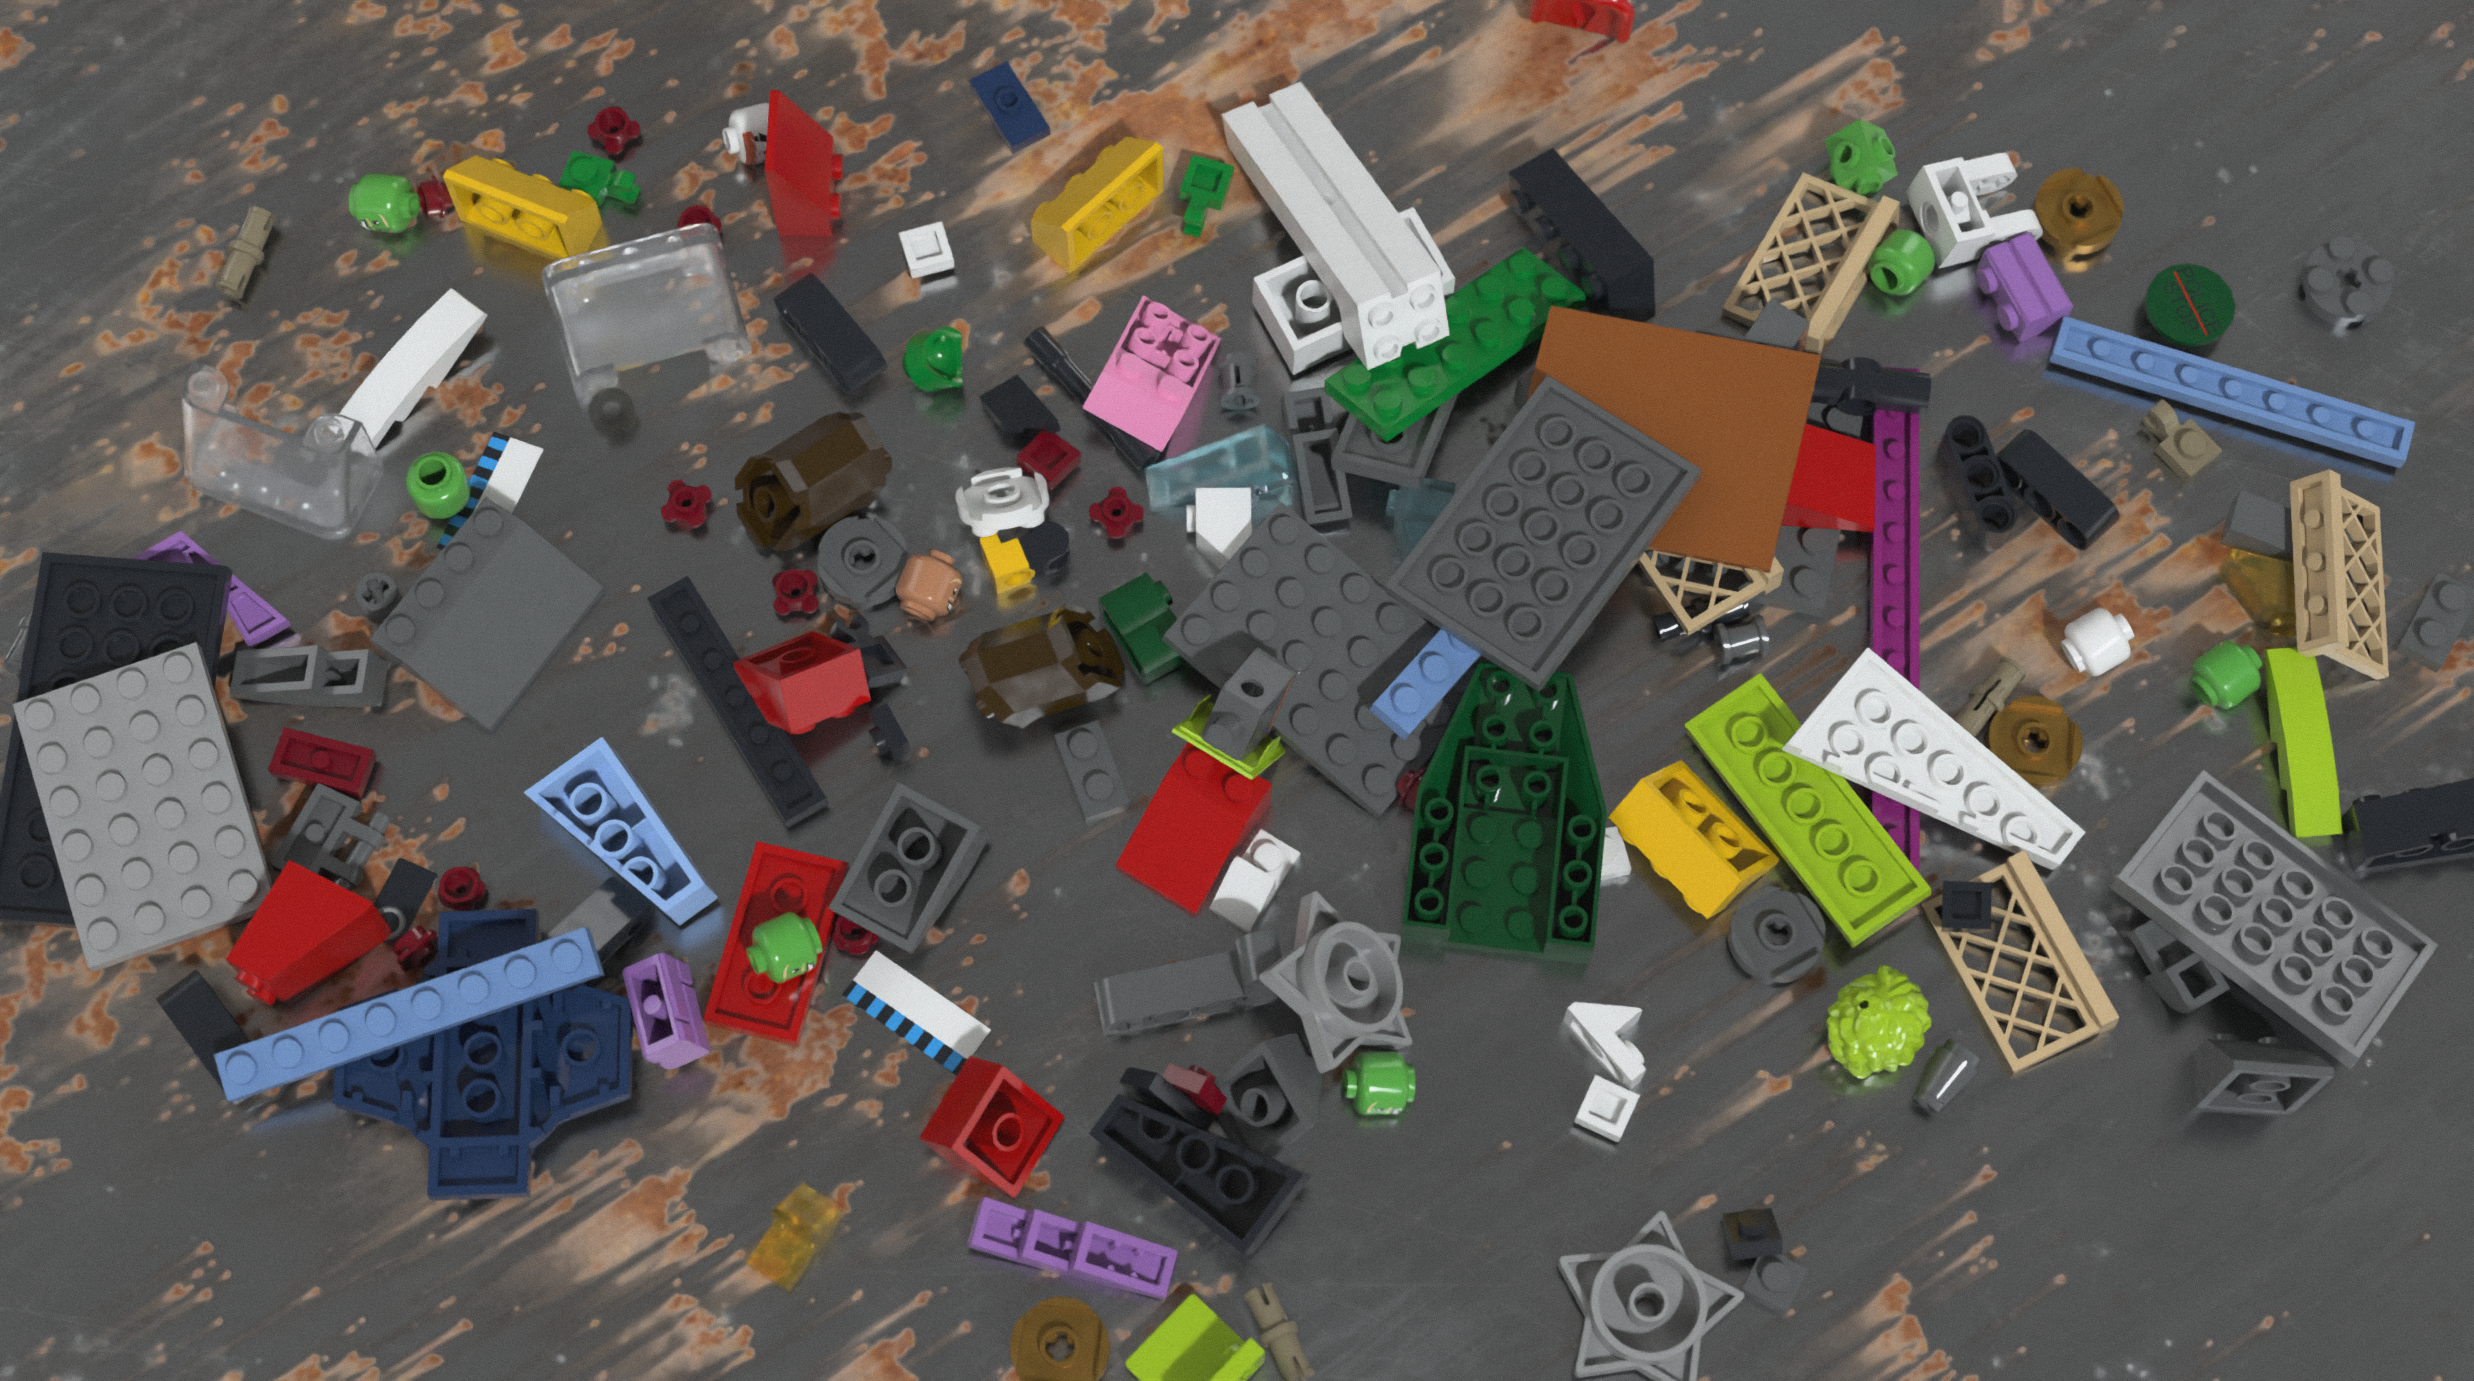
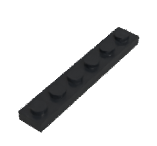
(711, 661)

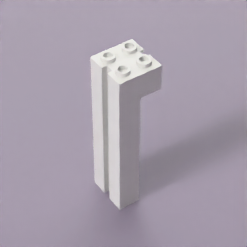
(1341, 224)

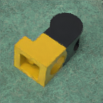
(1026, 557)

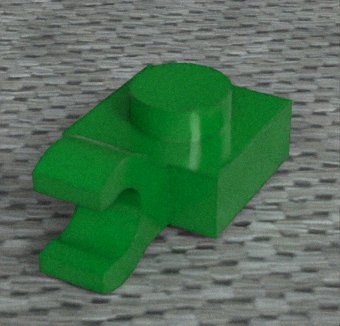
(598, 179)
(1204, 187)

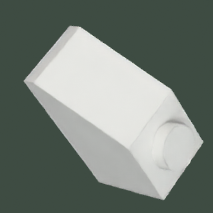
(1220, 522)

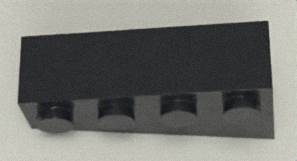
(1584, 238)
(2410, 826)
(1211, 1177)

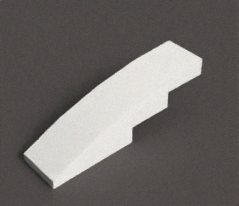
(414, 364)

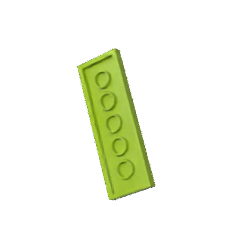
(1807, 812)

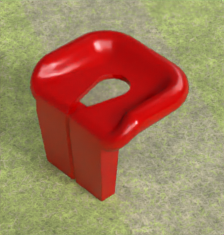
(1601, 17)

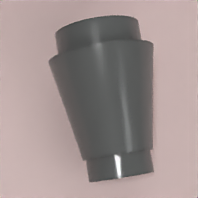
(1946, 1075)

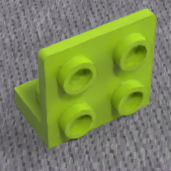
(1195, 1347)

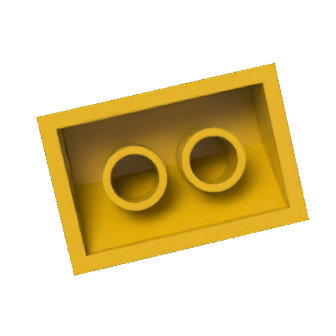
(1099, 201)
(523, 207)
(1692, 838)

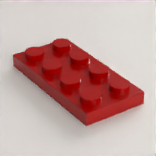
(775, 884)

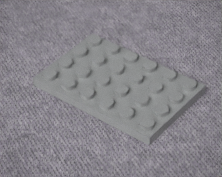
(144, 806)

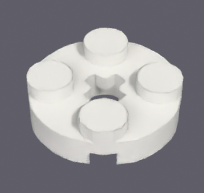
(1003, 501)

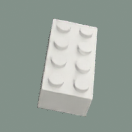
(1304, 313)

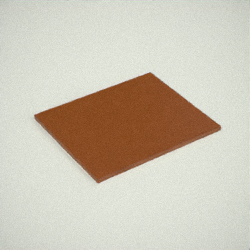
(1709, 399)

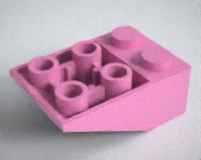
(1152, 373)

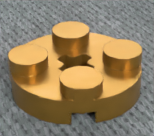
(2073, 234)
(2053, 727)
(1043, 1325)

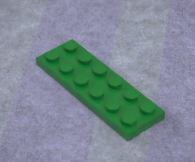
(1486, 327)

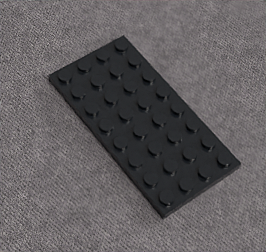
(84, 623)

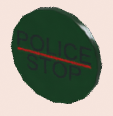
(2189, 304)

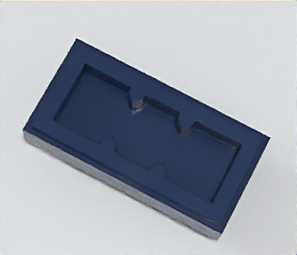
(1009, 107)

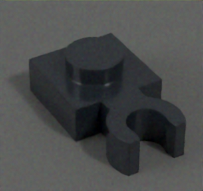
(878, 657)

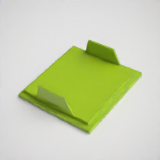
(1250, 766)

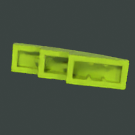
(2303, 742)

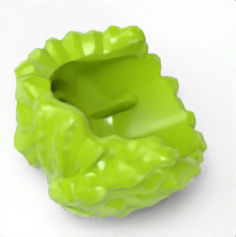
(1886, 1030)

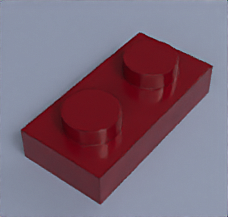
(322, 760)

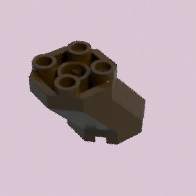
(811, 480)
(1042, 666)

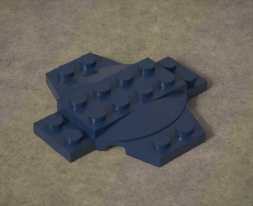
(499, 1081)

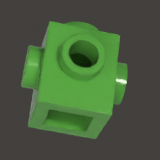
(1861, 157)

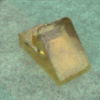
(795, 1236)

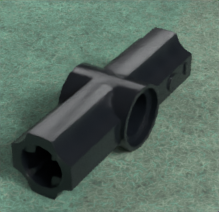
(1864, 387)

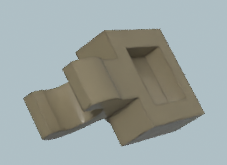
(2182, 447)

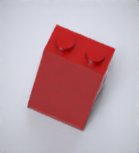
(303, 937)

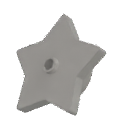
(1341, 984)
(1654, 1272)

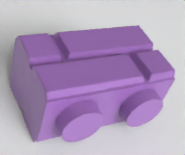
(2023, 287)
(666, 1011)

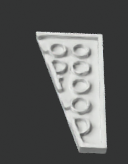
(1908, 749)

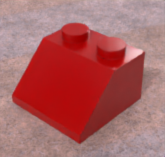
(805, 681)
(992, 1126)

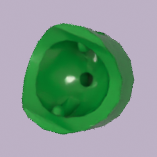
(934, 359)

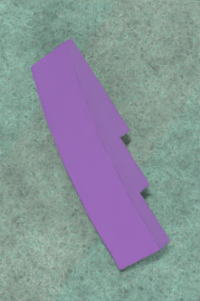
(1072, 1248)

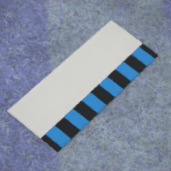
(498, 476)
(916, 1012)

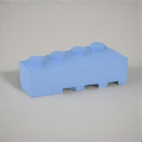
(616, 820)

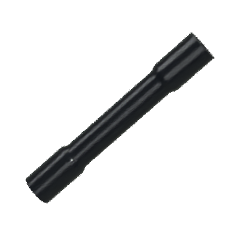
(1058, 362)

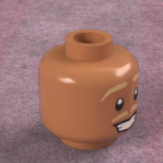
(928, 585)

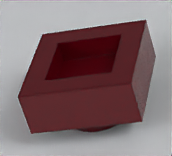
(1050, 457)
(1197, 1086)

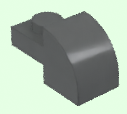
(2176, 970)

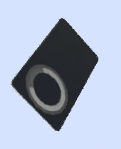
(403, 897)

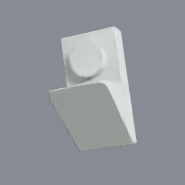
(1254, 881)
(1599, 1030)

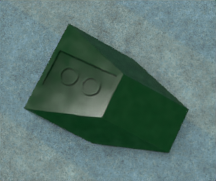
(1509, 826)

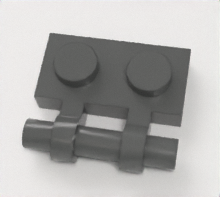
(321, 832)

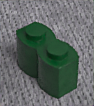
(1138, 620)

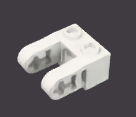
(1951, 215)

